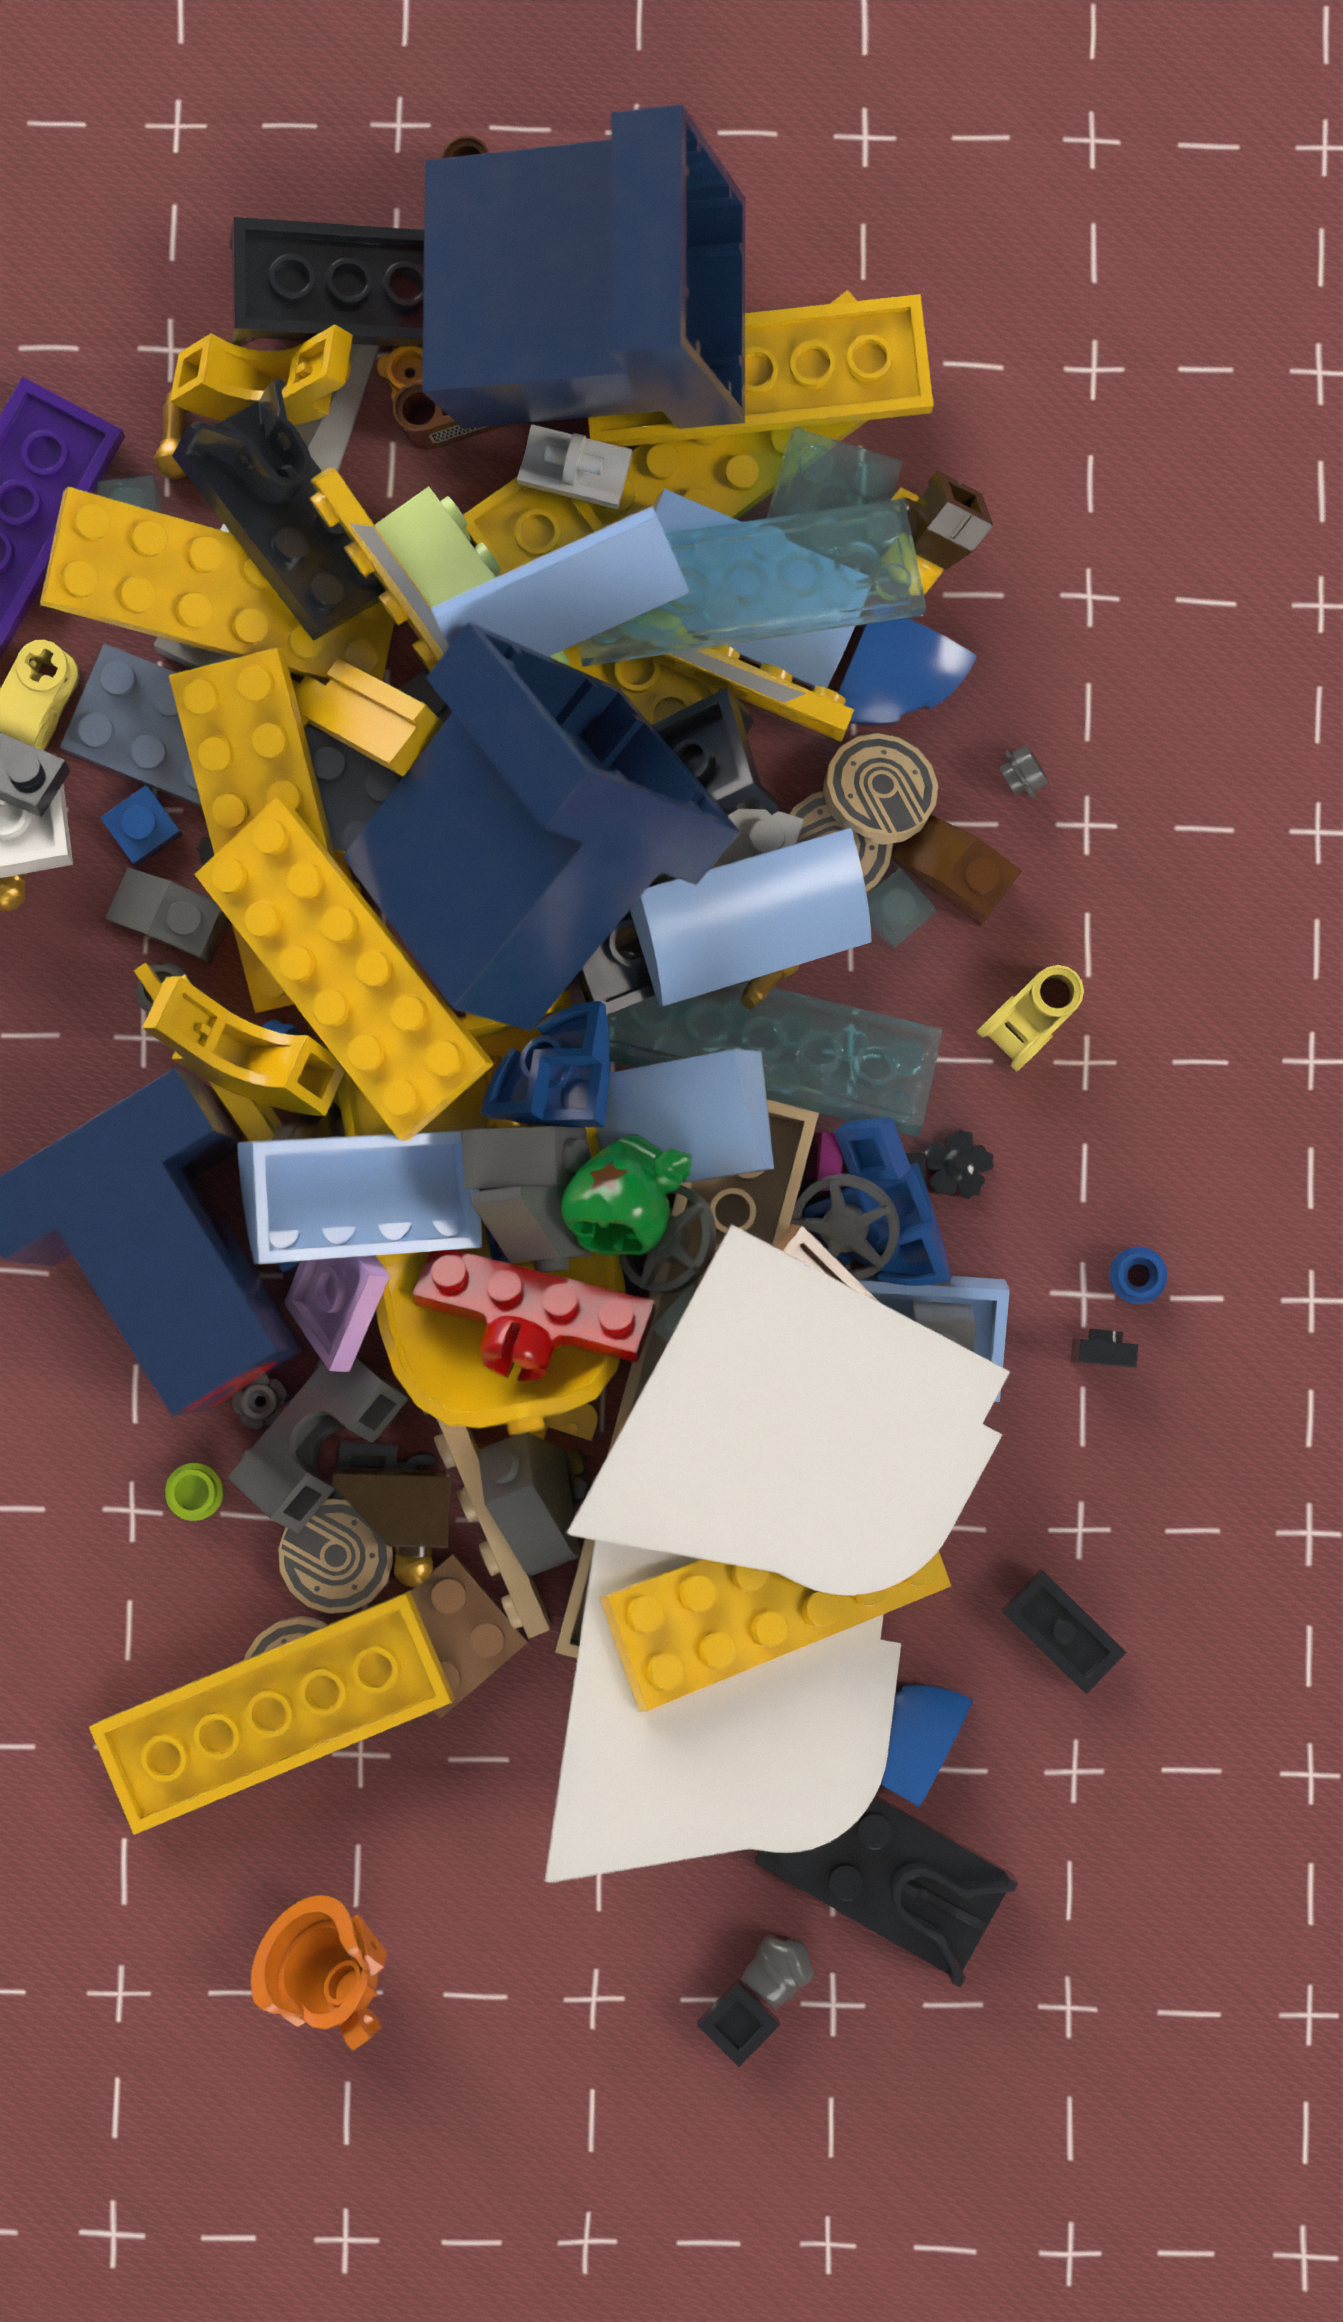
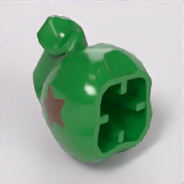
(620, 1196)

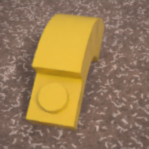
(225, 378)
(241, 1056)

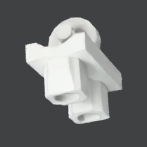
(574, 466)

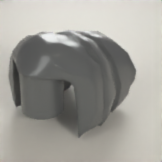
(778, 1970)

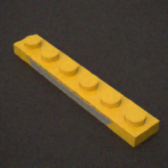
(372, 554)
(764, 687)

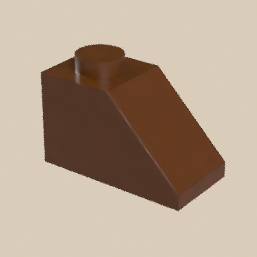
(957, 867)

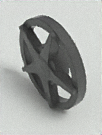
(847, 1225)
(674, 1247)

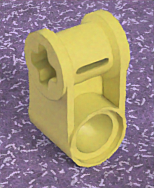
(35, 702)
(1031, 1016)

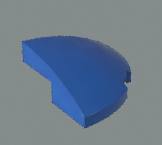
(901, 670)
(557, 1075)
(920, 1249)
(921, 1736)

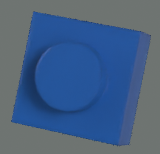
(141, 826)
(873, 1149)

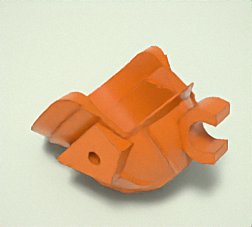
(320, 1969)

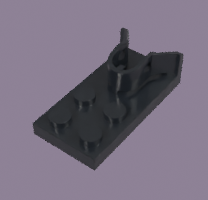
(313, 275)
(260, 487)
(716, 750)
(903, 1884)

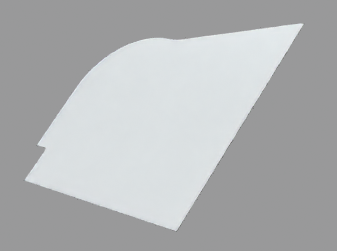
(797, 1431)
(740, 1765)

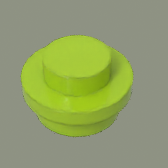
(194, 1491)

